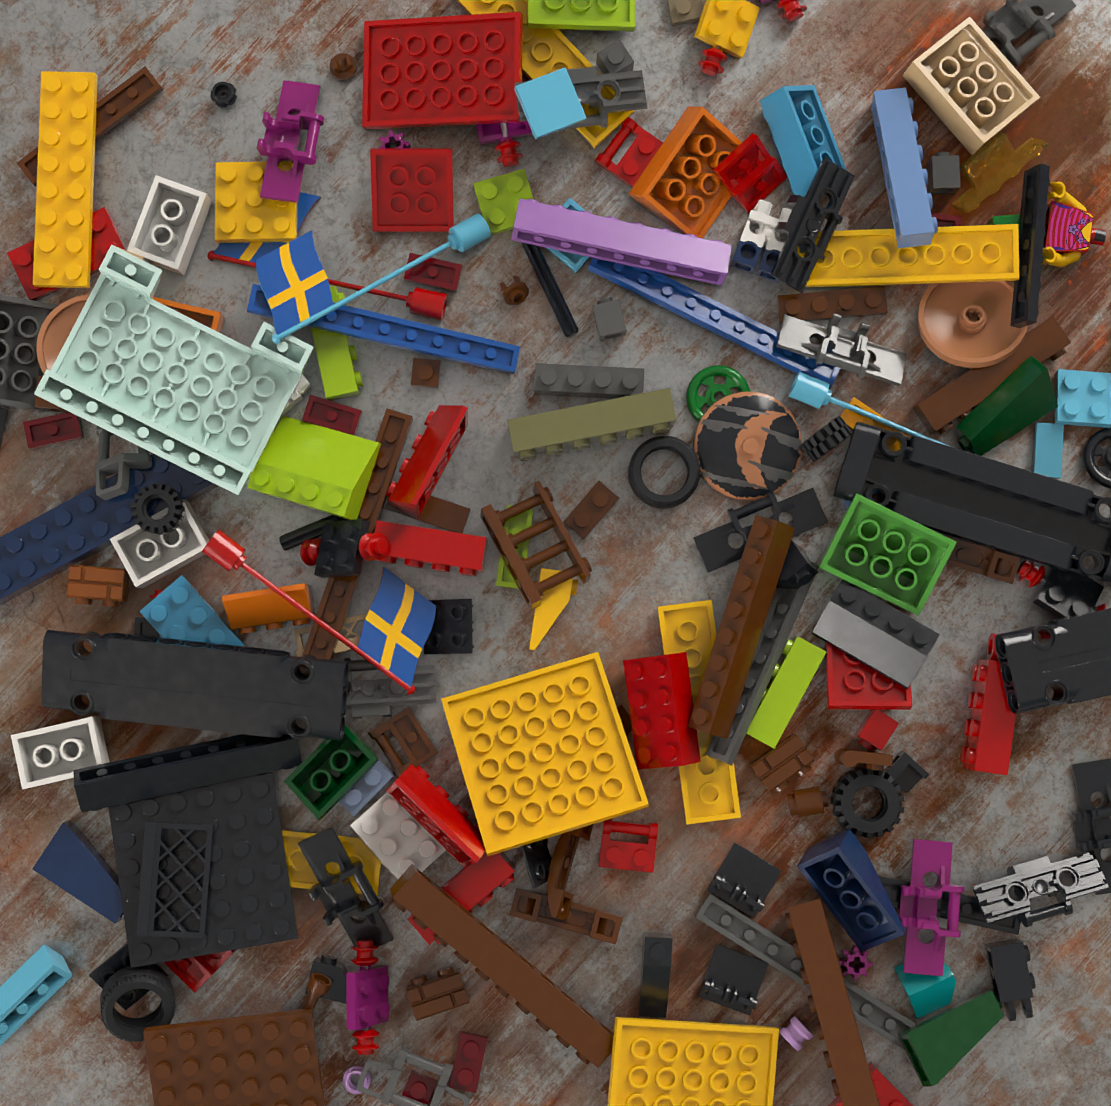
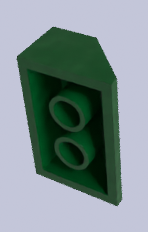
(331, 772)

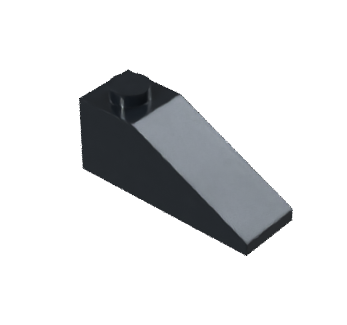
(655, 974)

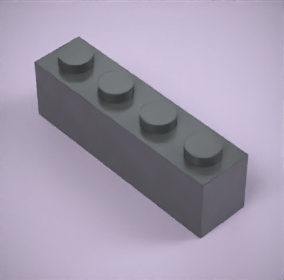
(587, 381)

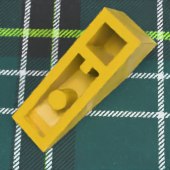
(551, 606)

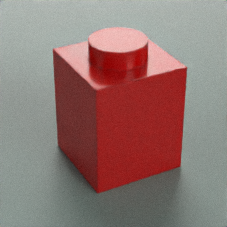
(875, 730)

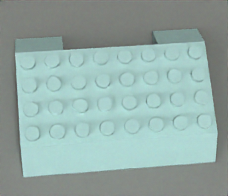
(172, 378)

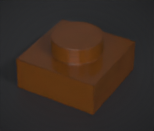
(425, 373)

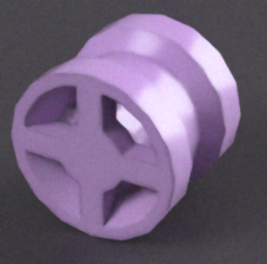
(796, 1033)

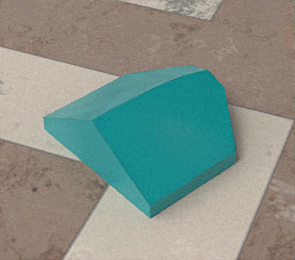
(927, 992)

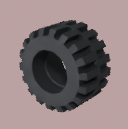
(889, 810)

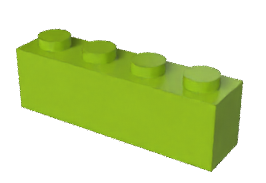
(337, 360)
(785, 690)

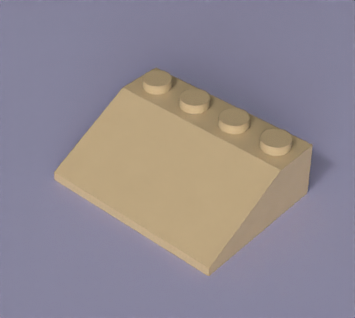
(970, 85)

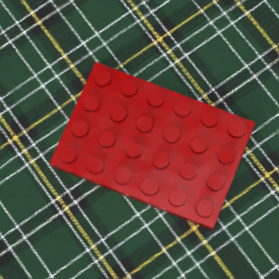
(441, 70)

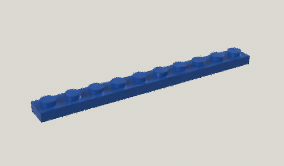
(711, 316)
(406, 335)

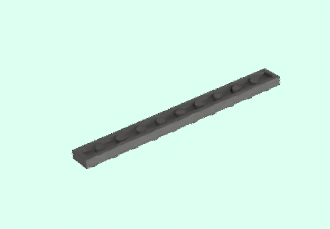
(783, 957)

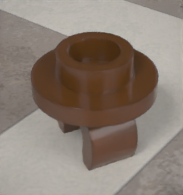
(343, 66)
(515, 293)

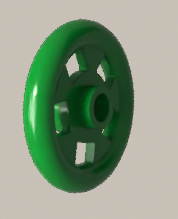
(706, 377)

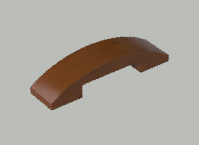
(983, 560)
(559, 871)
(581, 918)

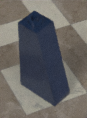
(81, 871)

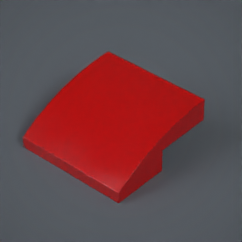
(750, 173)
(198, 969)

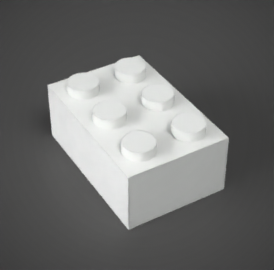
(170, 225)
(156, 556)
(57, 750)

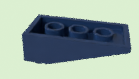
(851, 890)

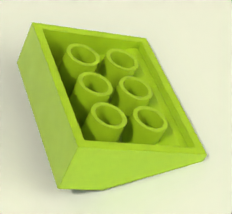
(315, 468)

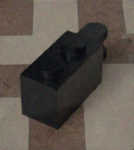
(1011, 975)

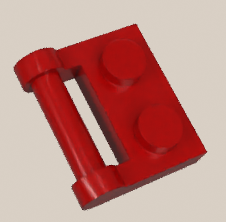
(636, 157)
(627, 854)

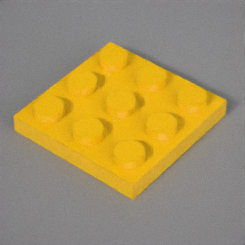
(242, 213)

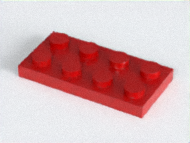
(103, 236)

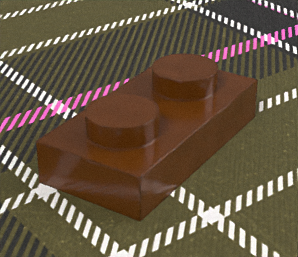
(591, 509)

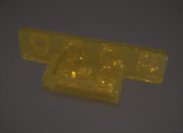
(993, 166)

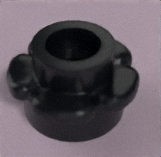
(223, 87)

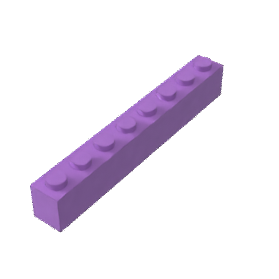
(621, 242)

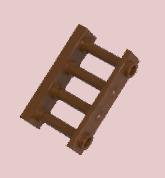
(521, 567)

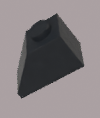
(796, 569)
(336, 972)

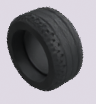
(664, 443)
(134, 978)

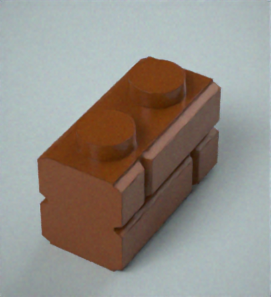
(98, 583)

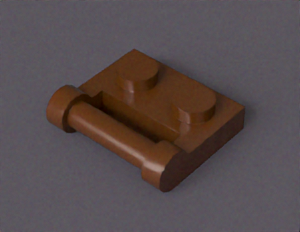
(410, 737)
(870, 759)

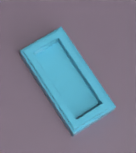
(1048, 449)

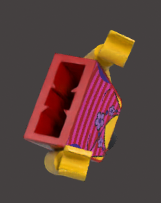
(1067, 229)

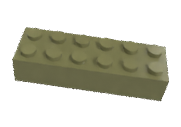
(592, 423)

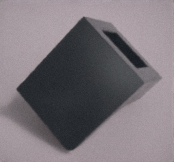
(905, 771)

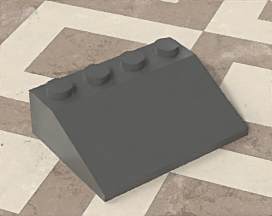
(18, 355)

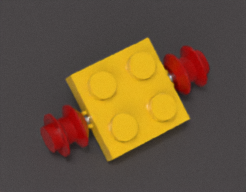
(727, 29)

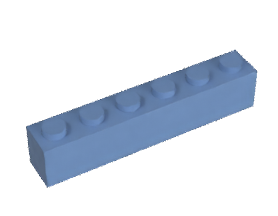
(903, 168)

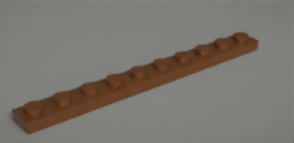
(340, 590)

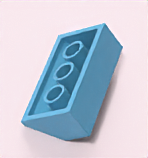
(800, 133)

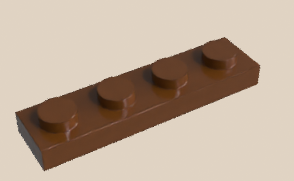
(824, 304)

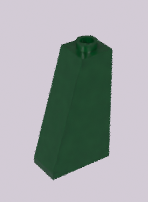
(1009, 409)
(948, 1036)

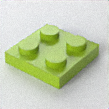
(500, 197)

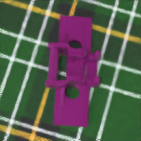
(283, 138)
(919, 907)

